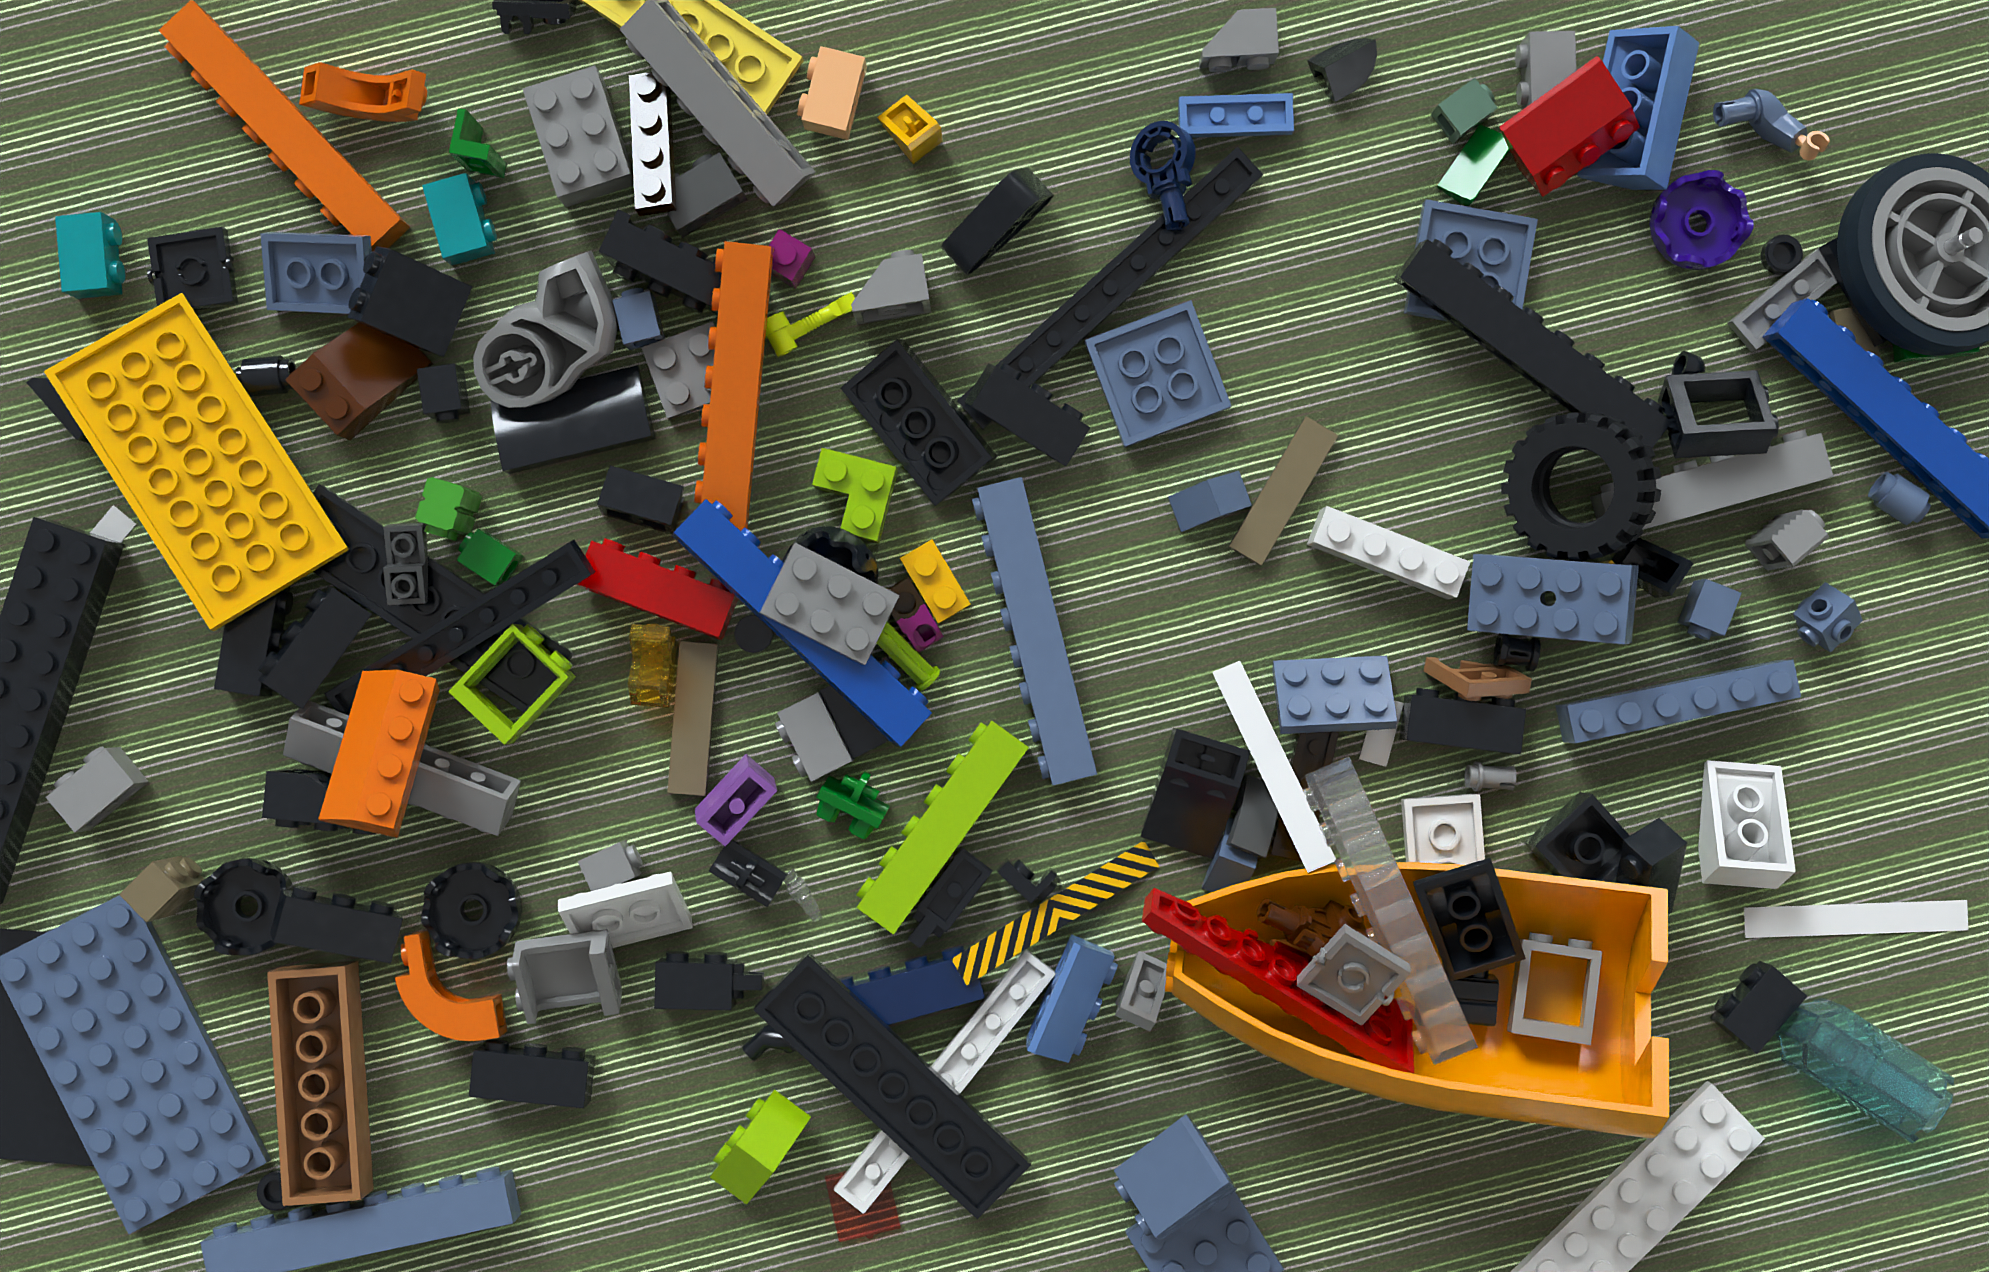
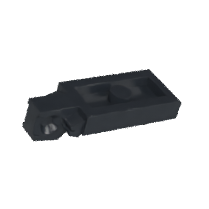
(949, 896)

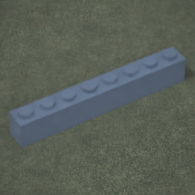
(1036, 631)
(365, 1226)

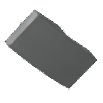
(406, 564)
(1254, 818)

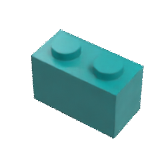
(460, 219)
(89, 255)

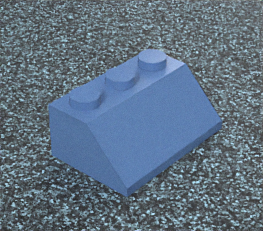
(1071, 1000)

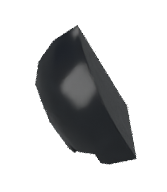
(1345, 66)

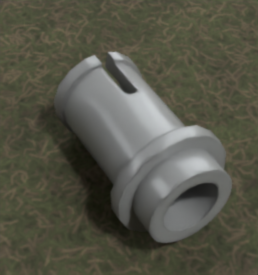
(1490, 777)

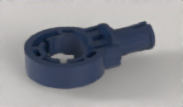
(1170, 180)

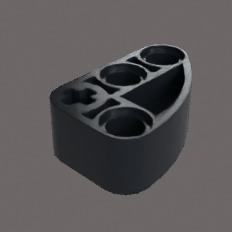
(997, 219)

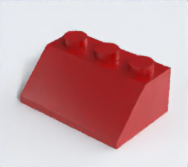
(1569, 127)

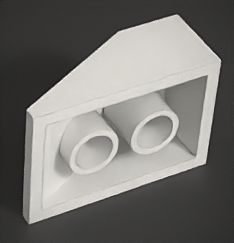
(1744, 826)

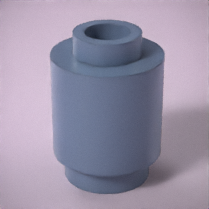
(1900, 498)

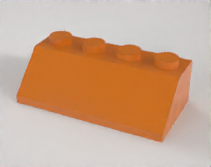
(380, 751)

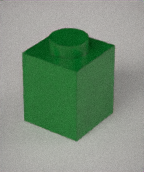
(488, 557)

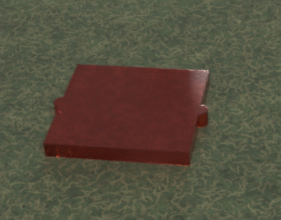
(853, 1224)

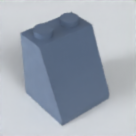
(1173, 1179)

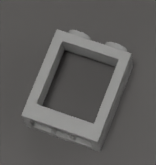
(1552, 1030)

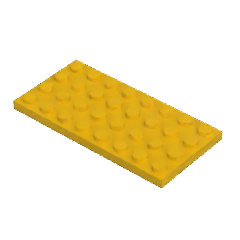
(196, 461)

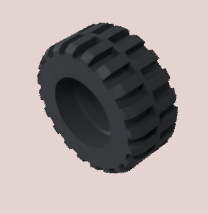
(1530, 491)

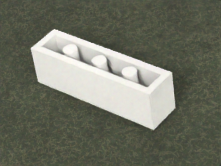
(1388, 553)

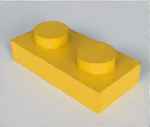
(935, 581)

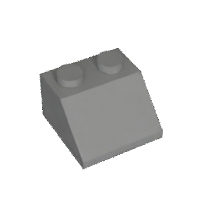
(894, 290)

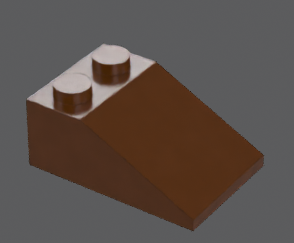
(356, 377)

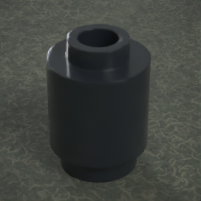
(265, 375)

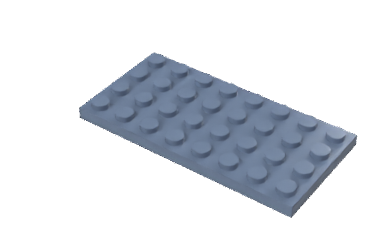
(131, 1062)

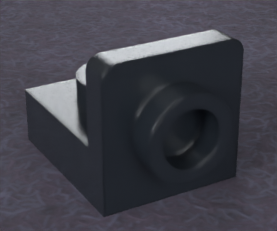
(1020, 878)

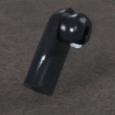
(765, 1039)

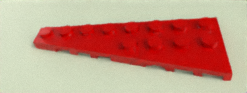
(1273, 974)

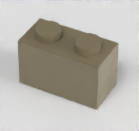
(163, 887)

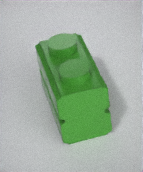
(448, 508)

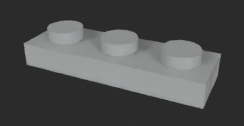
(1806, 280)

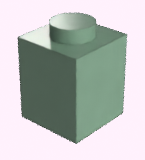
(1464, 110)

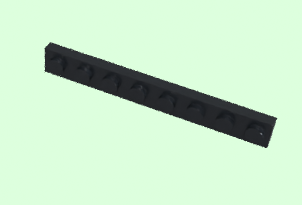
(477, 620)

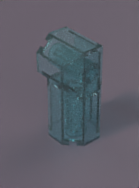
(1865, 1067)

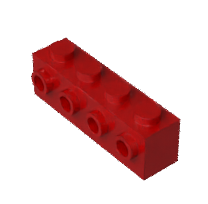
(658, 590)

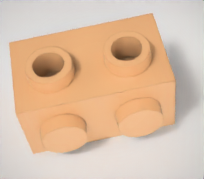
(832, 93)

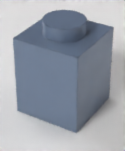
(638, 318)
(1708, 609)

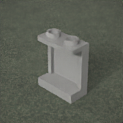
(565, 973)

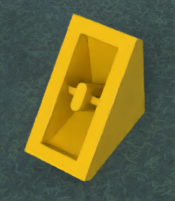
(911, 128)

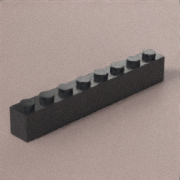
(1523, 342)

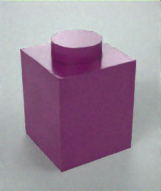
(790, 258)

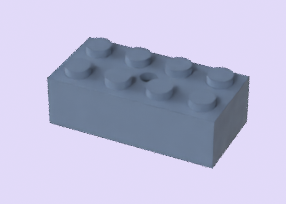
(1591, 598)

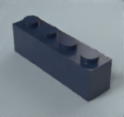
(916, 989)

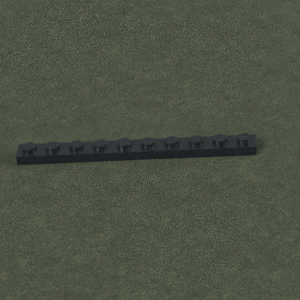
(1125, 274)

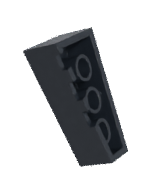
(658, 261)

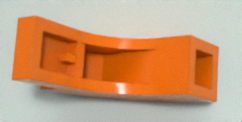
(364, 95)
(438, 1007)

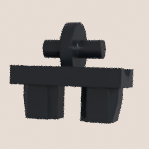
(748, 872)

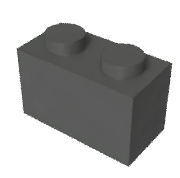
(704, 194)

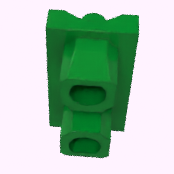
(855, 799)

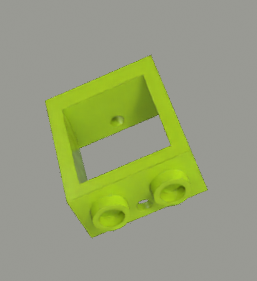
(484, 709)

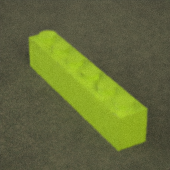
(941, 827)

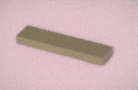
(1283, 491)
(693, 718)

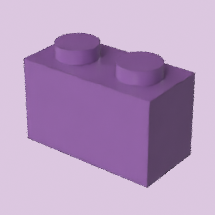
(735, 800)

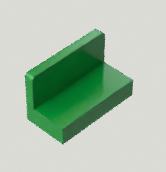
(469, 150)

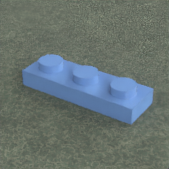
(1236, 115)

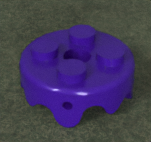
(1718, 203)

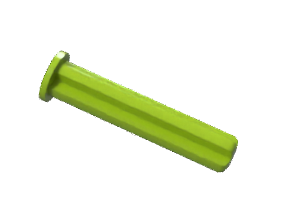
(907, 658)

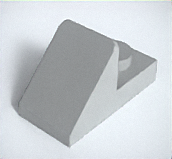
(1142, 991)

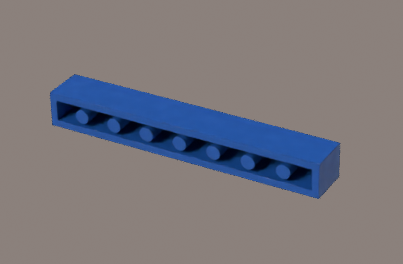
(1885, 409)
(750, 575)

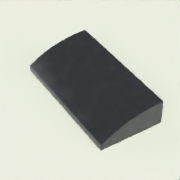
(588, 419)
(918, 421)

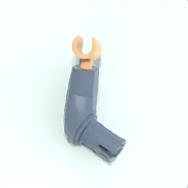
(1771, 123)

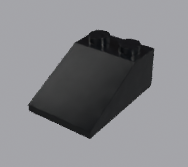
(1469, 919)

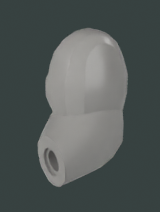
(551, 341)

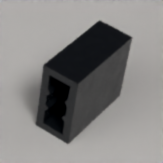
(408, 300)

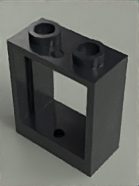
(1696, 440)

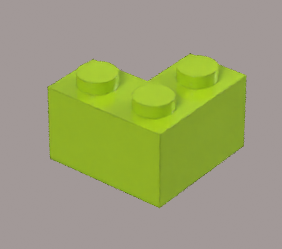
(865, 484)
(758, 1149)

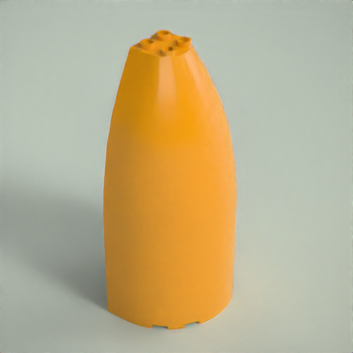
(1598, 1087)

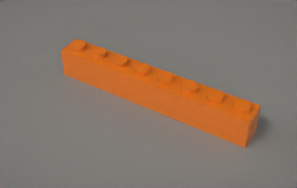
(281, 125)
(735, 377)

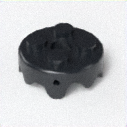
(840, 548)
(220, 901)
(445, 916)

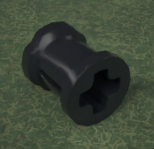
(1527, 659)

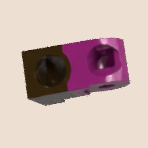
(914, 616)

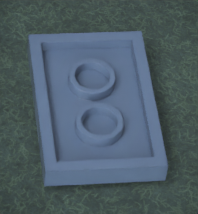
(312, 270)
(1334, 694)

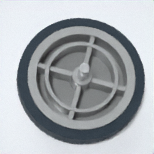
(1920, 253)

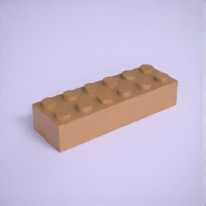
(320, 1083)

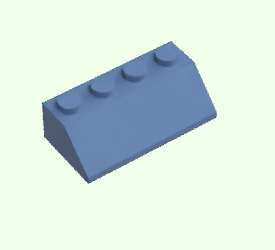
(1655, 76)

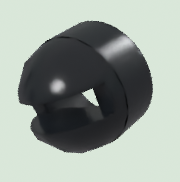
(1688, 364)

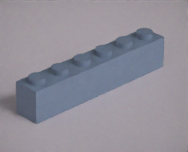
(1678, 701)

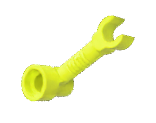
(782, 334)

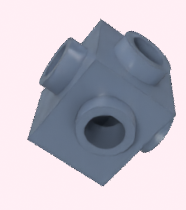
(1827, 617)

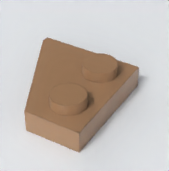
(1479, 680)

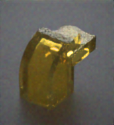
(652, 665)

